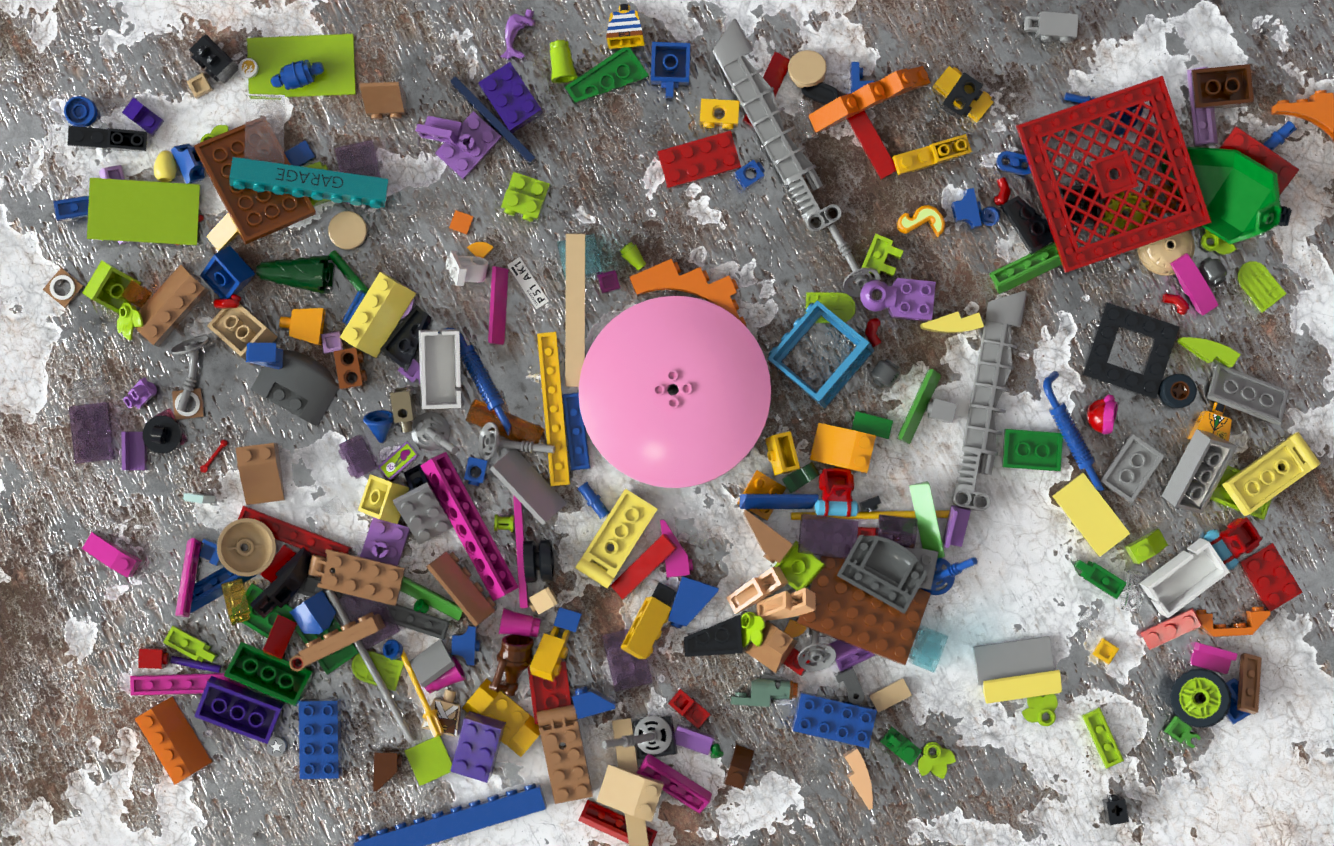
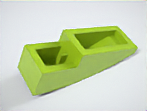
(1210, 350)

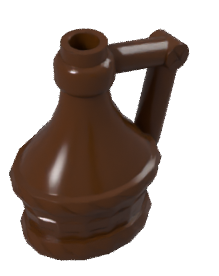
(513, 660)

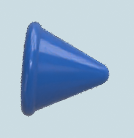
(379, 423)

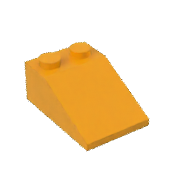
(842, 447)

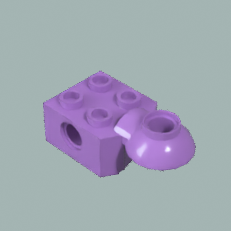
(903, 299)

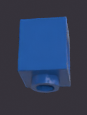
(744, 180)
(482, 464)

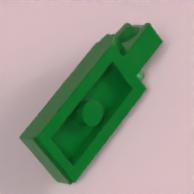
(1101, 578)

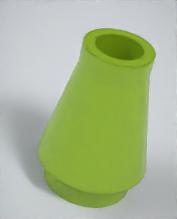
(632, 254)

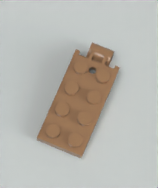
(358, 576)

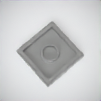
(432, 663)

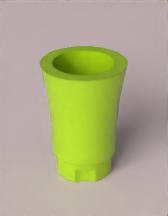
(561, 62)

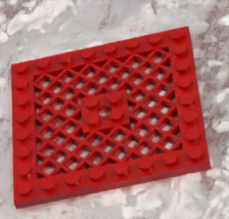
(1178, 161)

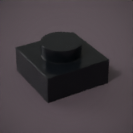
(870, 504)

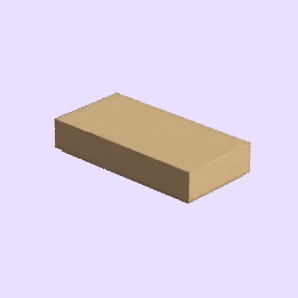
(890, 695)

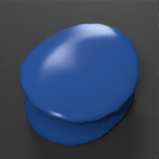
(80, 111)

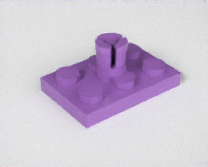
(472, 146)
(385, 541)

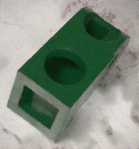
(800, 477)

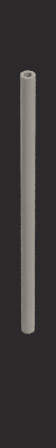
(373, 670)

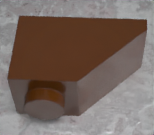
(385, 766)
(739, 767)

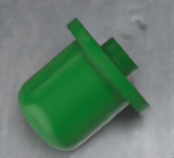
(421, 606)
(716, 751)

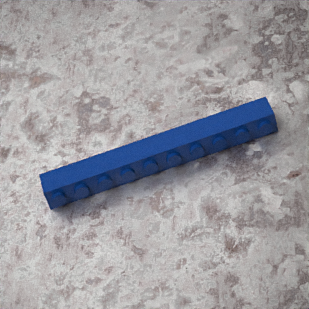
(460, 820)

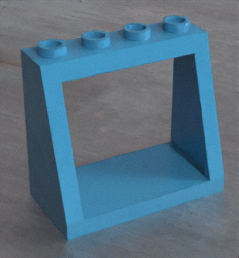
(844, 371)

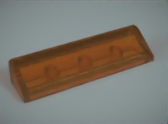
(520, 428)

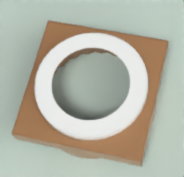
(75, 288)
(198, 410)

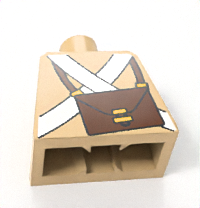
(447, 713)

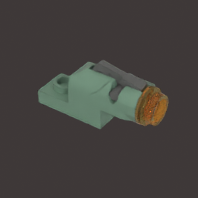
(765, 688)

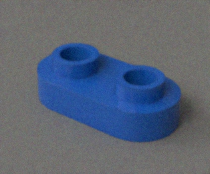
(1015, 161)

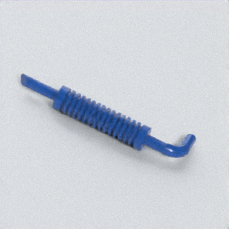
(482, 381)
(1070, 432)

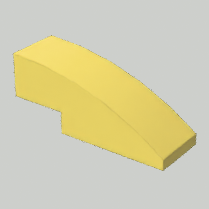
(954, 323)

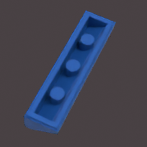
(778, 501)
(210, 587)

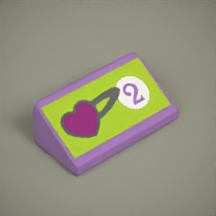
(398, 461)

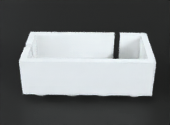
(439, 369)
(1184, 577)

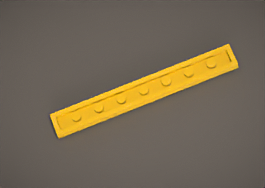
(553, 408)

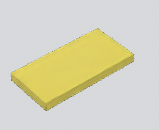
(1091, 514)

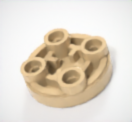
(807, 68)
(347, 230)

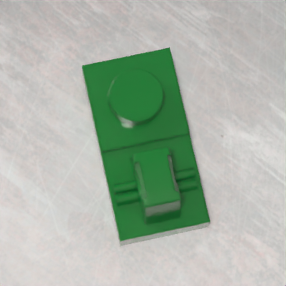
(900, 745)

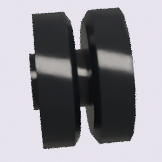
(537, 561)

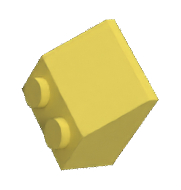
(379, 498)

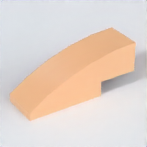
(757, 589)
(787, 605)
(860, 776)

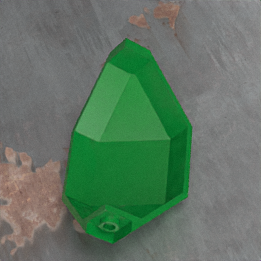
(1236, 192)

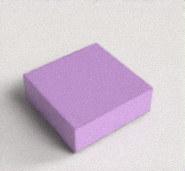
(332, 342)

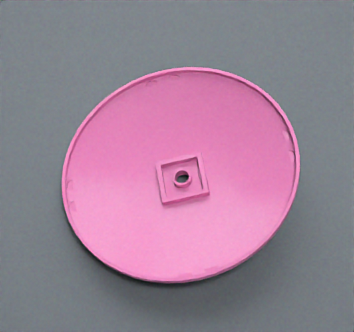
(684, 435)

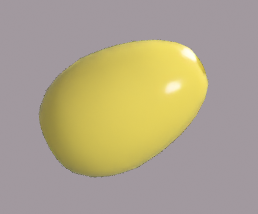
(165, 167)

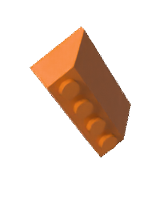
(173, 740)

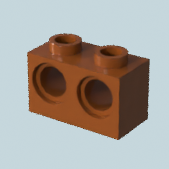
(344, 369)

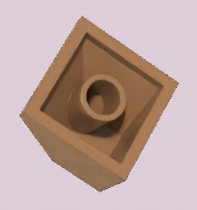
(774, 647)

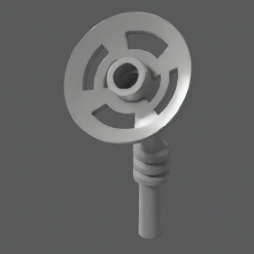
(858, 273)
(191, 348)
(436, 439)
(487, 439)
(816, 654)
(648, 736)

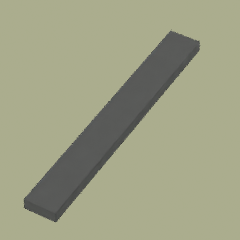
(403, 616)

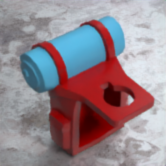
(836, 493)
(1234, 541)

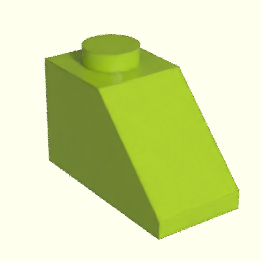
(1146, 546)

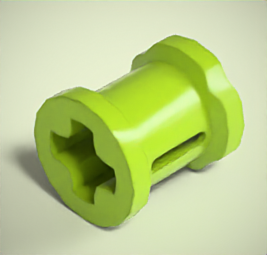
(504, 523)

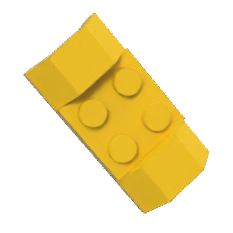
(520, 726)

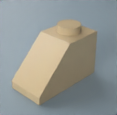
(543, 600)

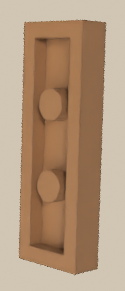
(1249, 683)

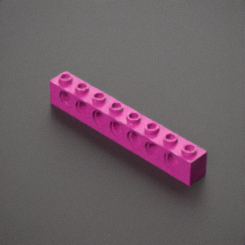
(469, 526)

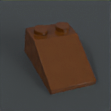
(1223, 87)

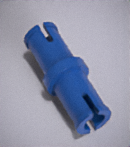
(1279, 136)
(593, 500)

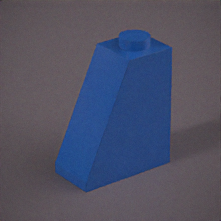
(690, 600)

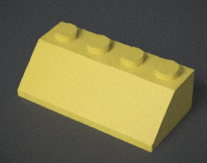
(378, 314)

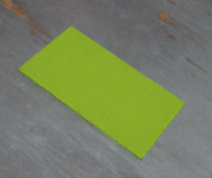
(333, 51)
(143, 211)

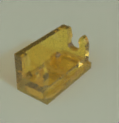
(236, 601)

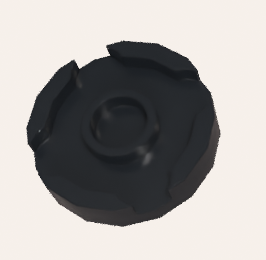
(162, 434)

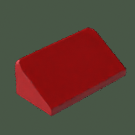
(278, 562)
(279, 637)

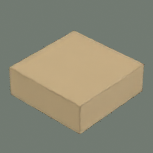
(199, 85)

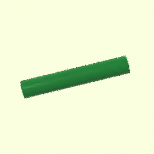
(347, 271)

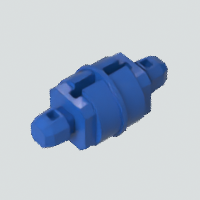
(297, 74)

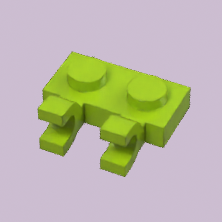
(878, 253)

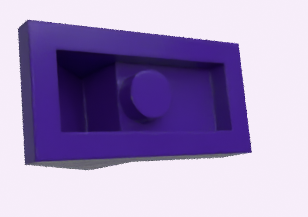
(143, 116)

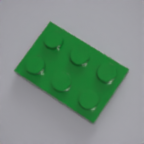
(1032, 450)
(256, 621)
(335, 659)

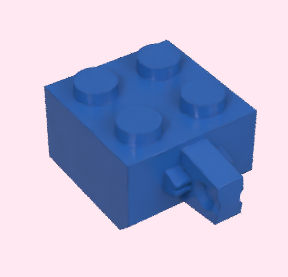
(670, 65)

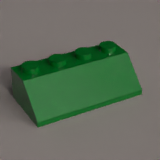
(268, 674)

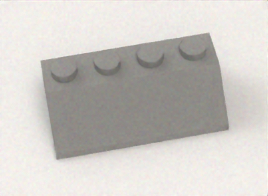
(1199, 471)

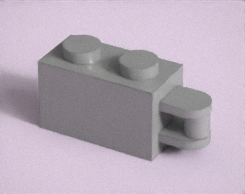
(1053, 26)

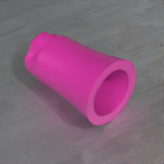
(518, 624)
(450, 677)

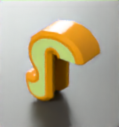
(922, 215)

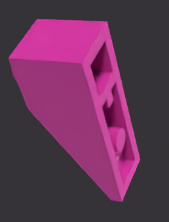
(112, 555)
(677, 563)

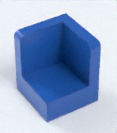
(209, 551)
(567, 619)

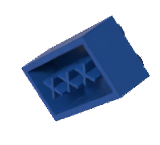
(834, 719)
(320, 738)

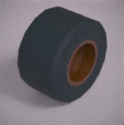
(1184, 390)

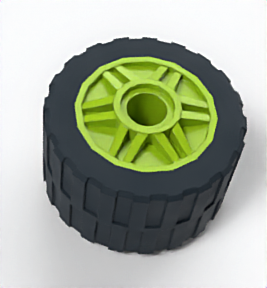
(1184, 698)

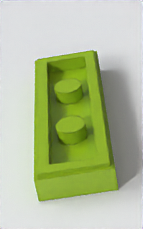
(1102, 737)

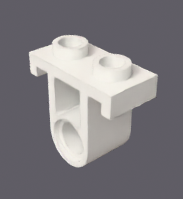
(466, 268)

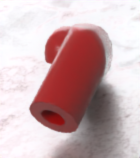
(1004, 193)
(1179, 301)
(227, 303)
(871, 330)

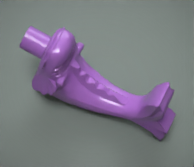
(514, 25)

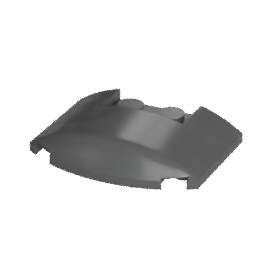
(299, 386)
(884, 570)

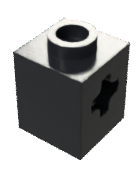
(1121, 814)

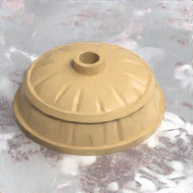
(1158, 256)
(259, 542)

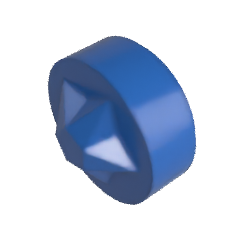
(990, 216)
(392, 649)

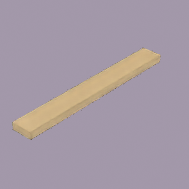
(575, 308)
(627, 760)

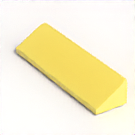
(1022, 686)

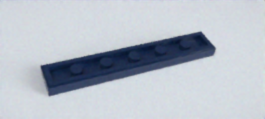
(502, 130)

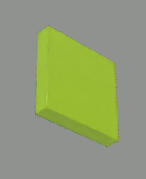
(800, 568)
(429, 760)

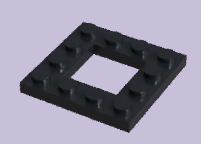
(1117, 317)

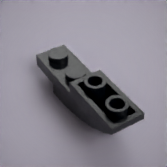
(107, 139)
(285, 586)

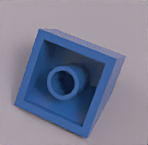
(227, 273)
(591, 702)

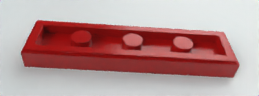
(872, 144)
(643, 566)

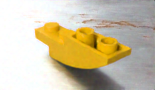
(932, 154)

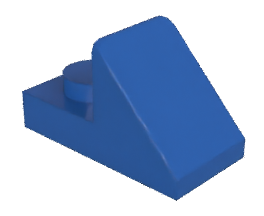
(856, 74)
(265, 355)

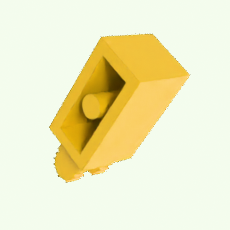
(550, 654)

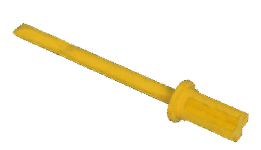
(430, 715)

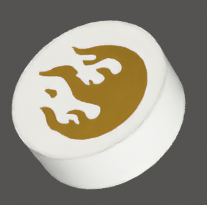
(248, 68)

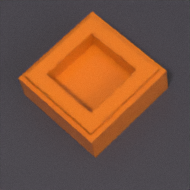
(461, 222)

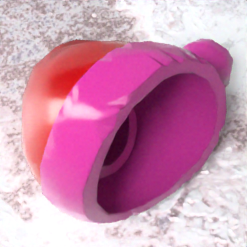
(1102, 414)

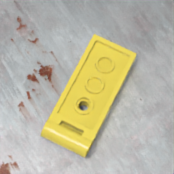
(1264, 480)
(623, 530)

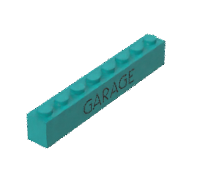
(308, 182)

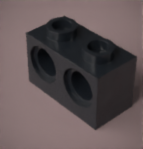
(959, 94)

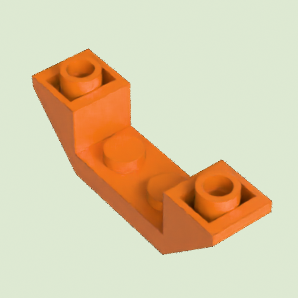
(1254, 620)

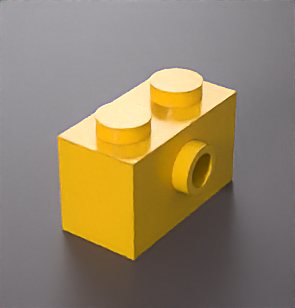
(782, 453)

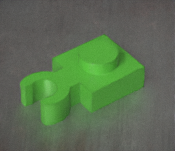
(1181, 731)

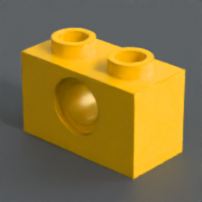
(710, 106)

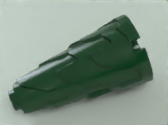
(305, 273)

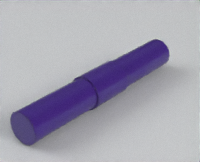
(195, 664)

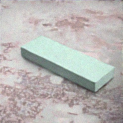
(199, 498)

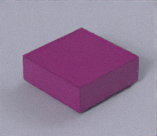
(608, 281)

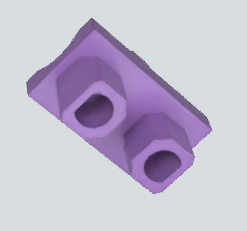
(140, 394)

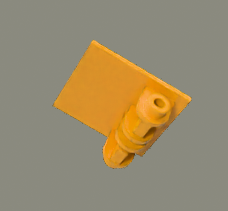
(763, 485)

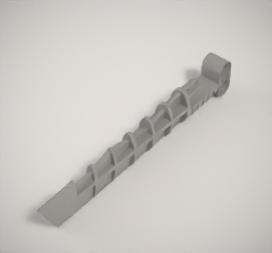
(762, 110)
(990, 378)

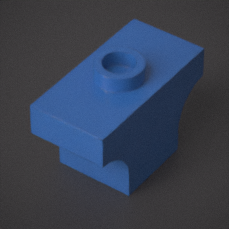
(188, 163)
(967, 209)
(466, 645)

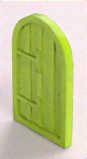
(1259, 285)
(838, 303)
(388, 669)

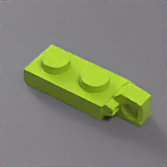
(189, 645)

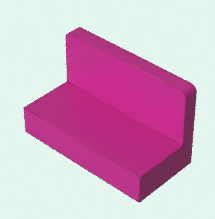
(1212, 658)

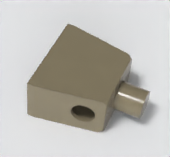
(403, 399)

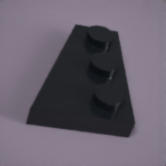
(1030, 226)
(405, 340)
(716, 640)

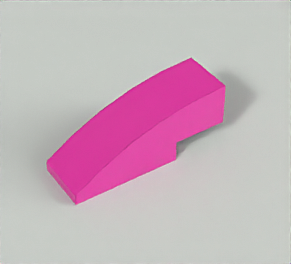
(1194, 284)

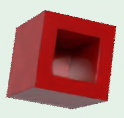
(153, 658)

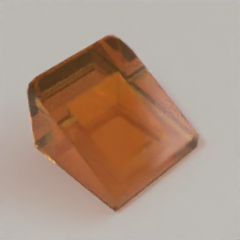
(136, 294)

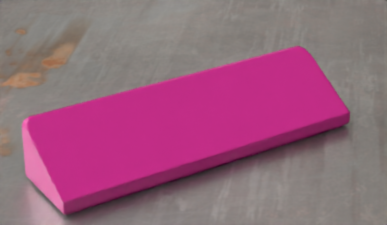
(498, 306)
(188, 578)
(675, 783)

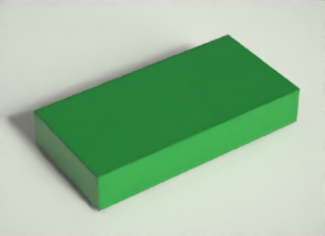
(872, 425)

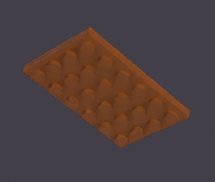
(251, 211)
(861, 618)

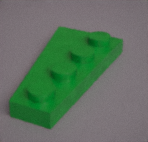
(612, 73)

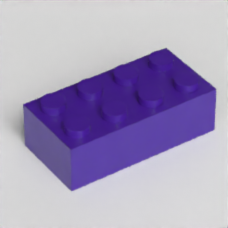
(239, 709)

